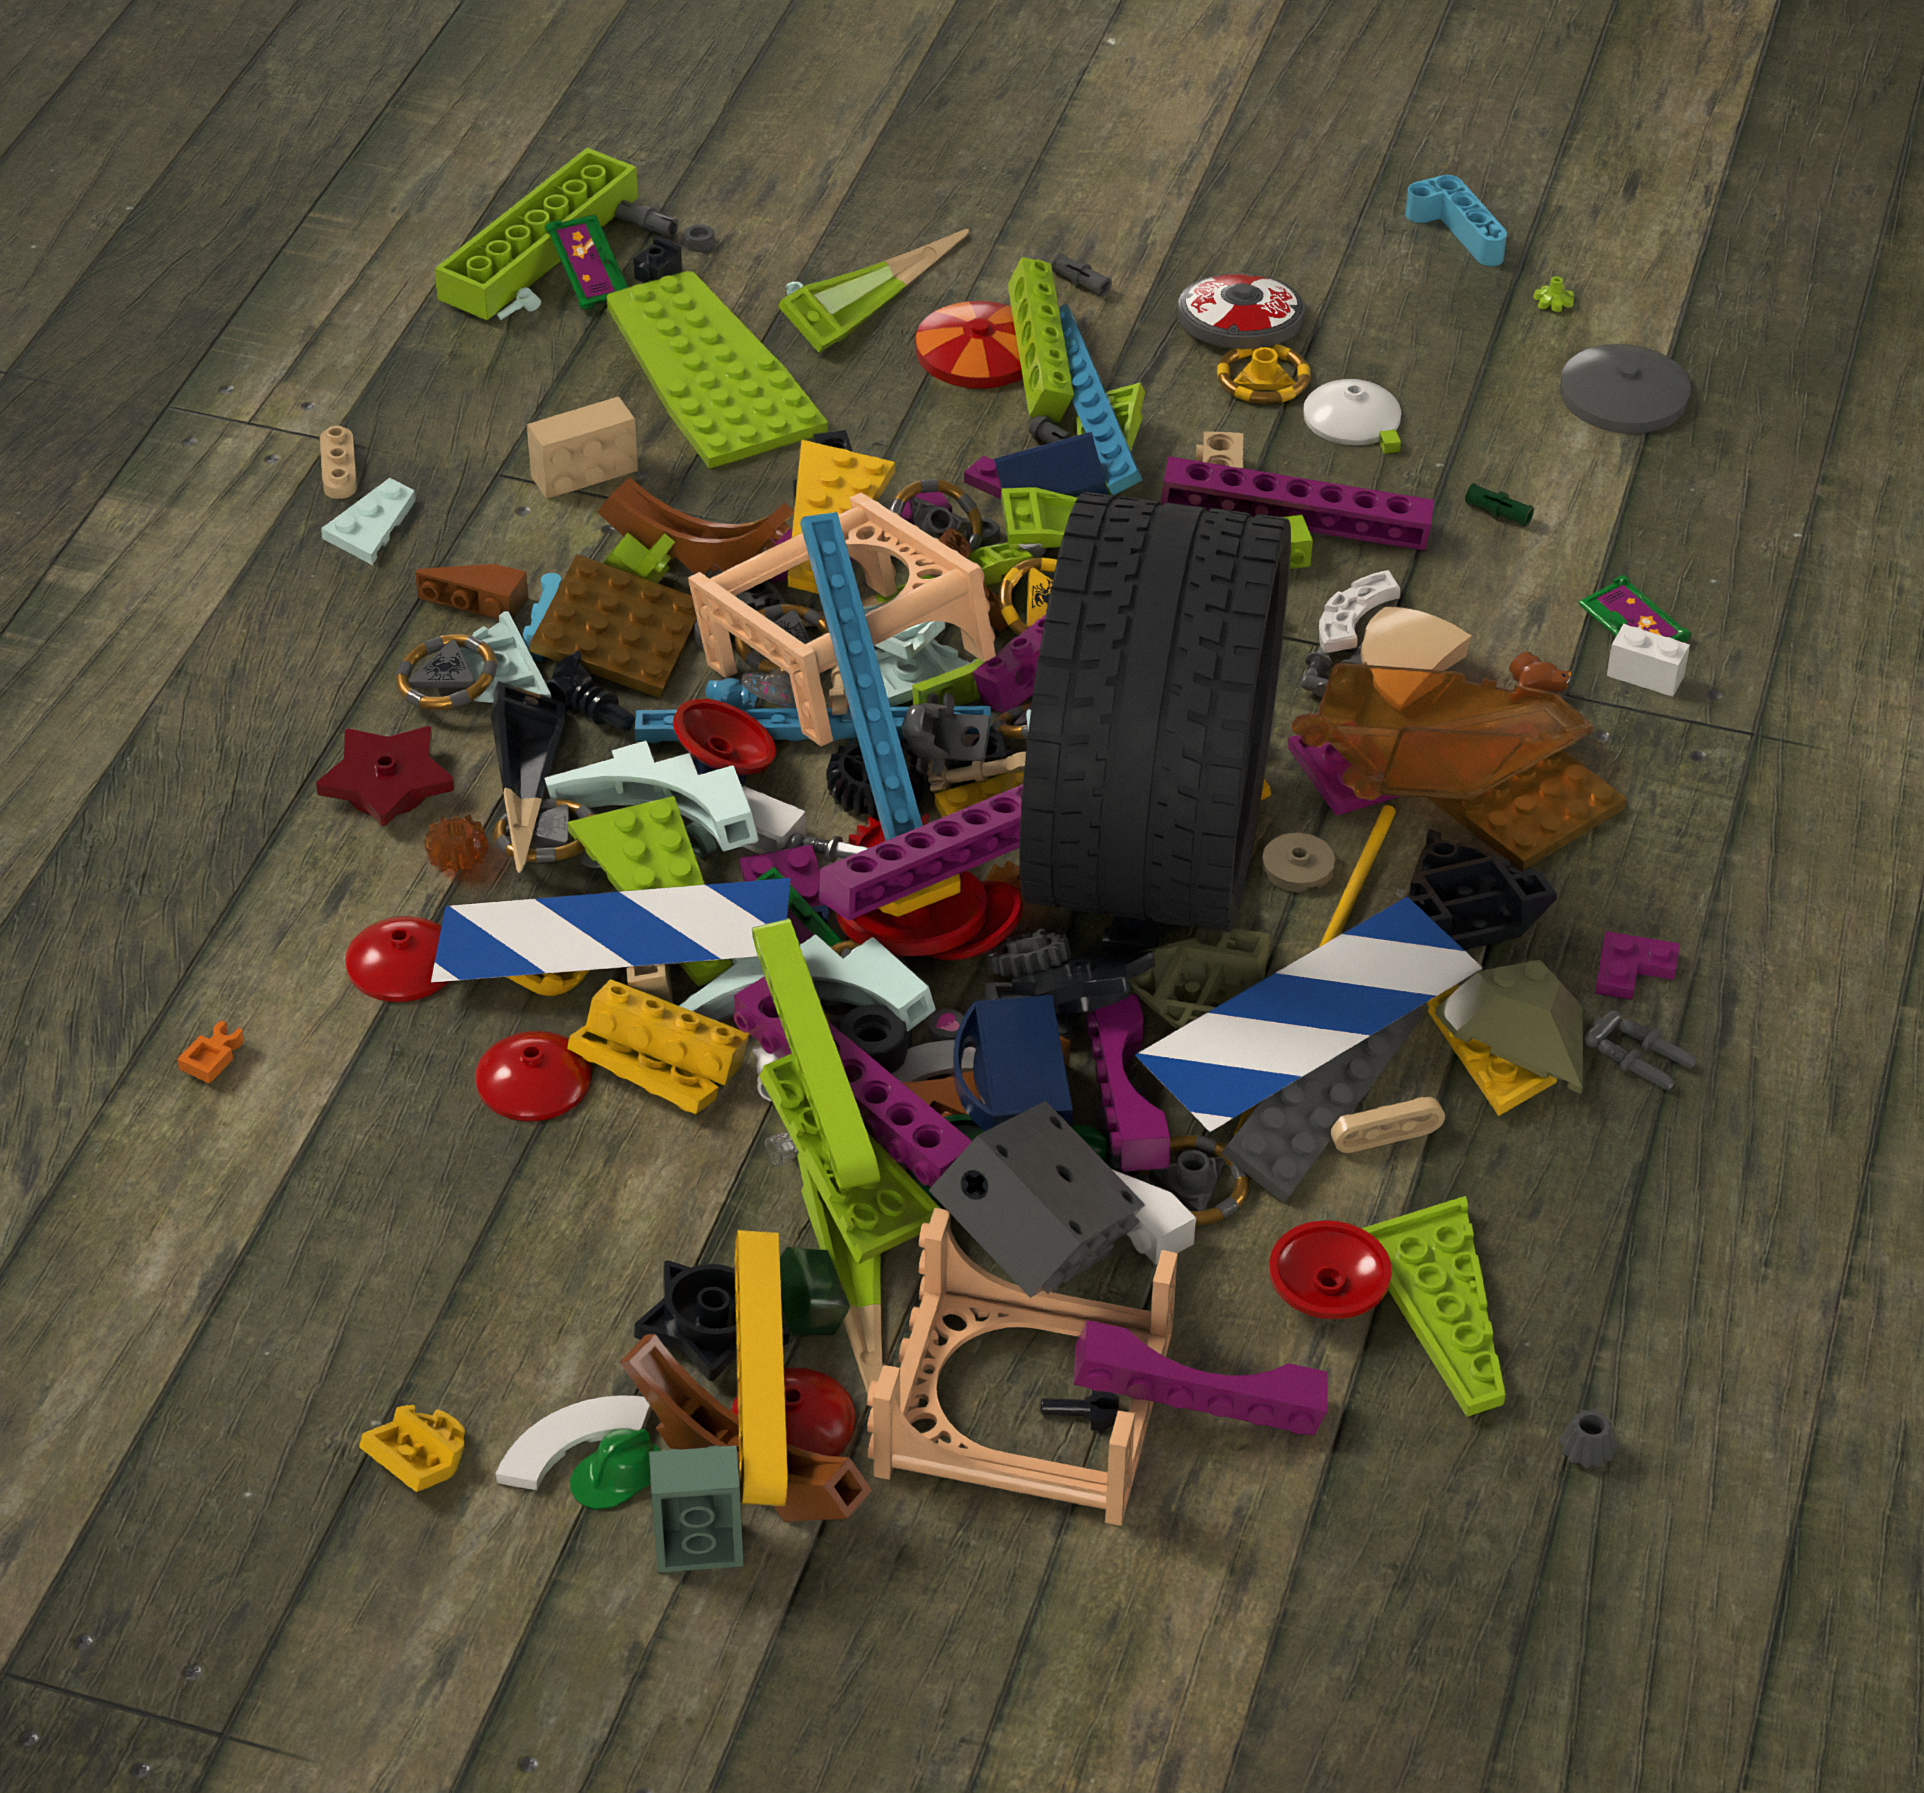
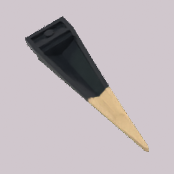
(526, 741)

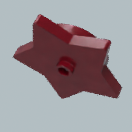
(386, 773)

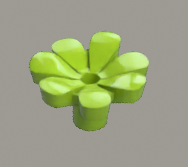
(1554, 295)

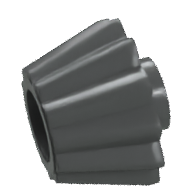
(1589, 1439)

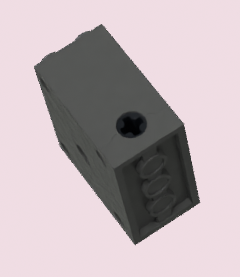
(1038, 1199)

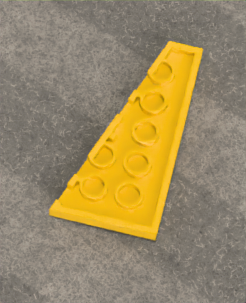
(825, 486)

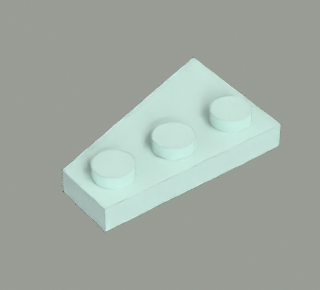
(370, 520)

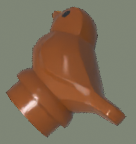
(1533, 673)

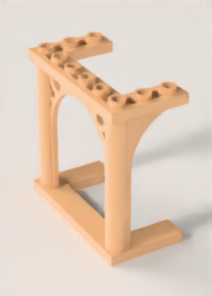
(871, 537)
(965, 1289)

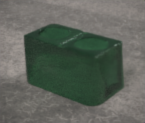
(811, 1292)

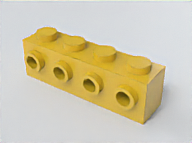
(667, 1032)

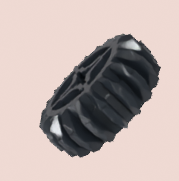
(850, 782)

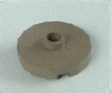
(1298, 862)

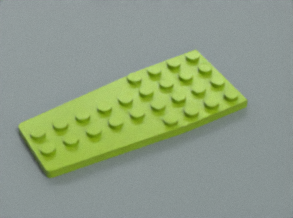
(712, 371)

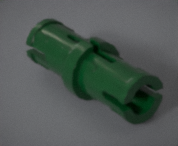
(1499, 504)

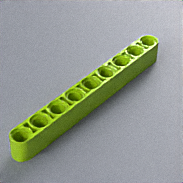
(815, 1055)

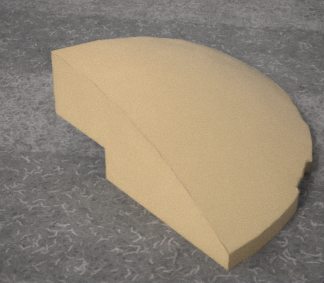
(1412, 640)

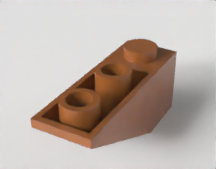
(475, 588)

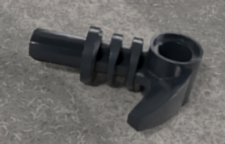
(575, 686)

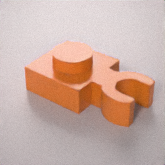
(209, 1057)

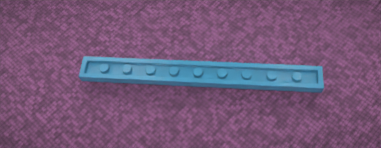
(1096, 410)
(861, 674)
(780, 723)

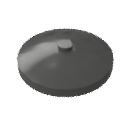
(1625, 388)

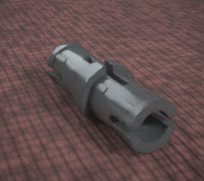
(647, 218)
(1081, 274)

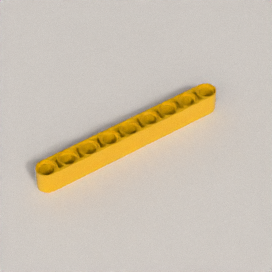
(760, 1369)

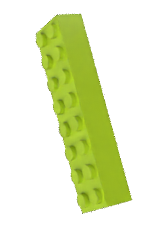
(516, 246)

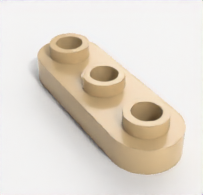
(338, 462)
(1387, 1124)

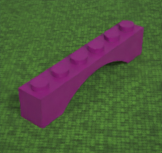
(1139, 1127)
(1121, 1364)

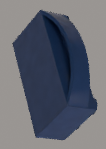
(1014, 1060)

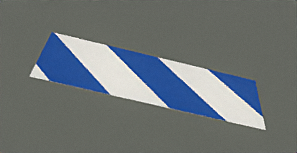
(606, 930)
(1307, 1013)

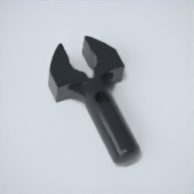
(1087, 1408)

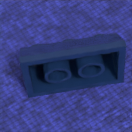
(1059, 467)

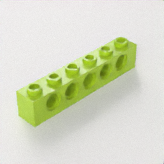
(1040, 339)

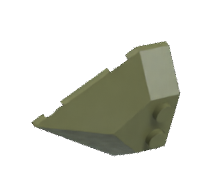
(1202, 975)
(1523, 1018)

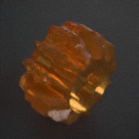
(455, 843)

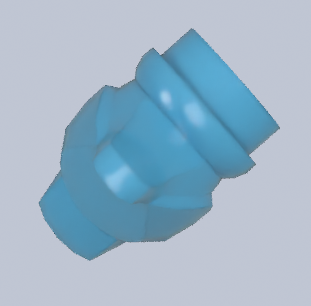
(731, 692)

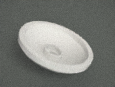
(1351, 411)

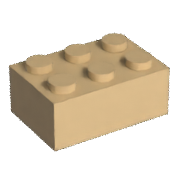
(582, 447)

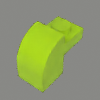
(638, 560)

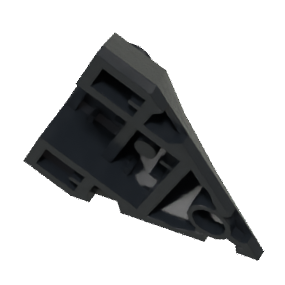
(1477, 893)

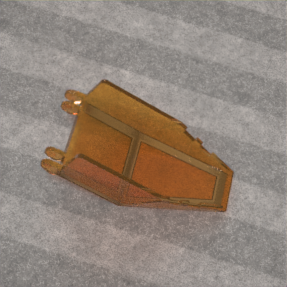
(1435, 731)

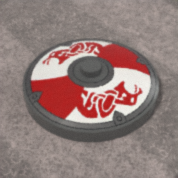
(1241, 310)

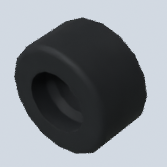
(879, 1025)

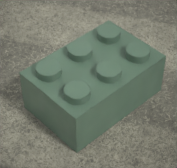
(696, 1508)

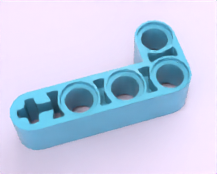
(1462, 212)

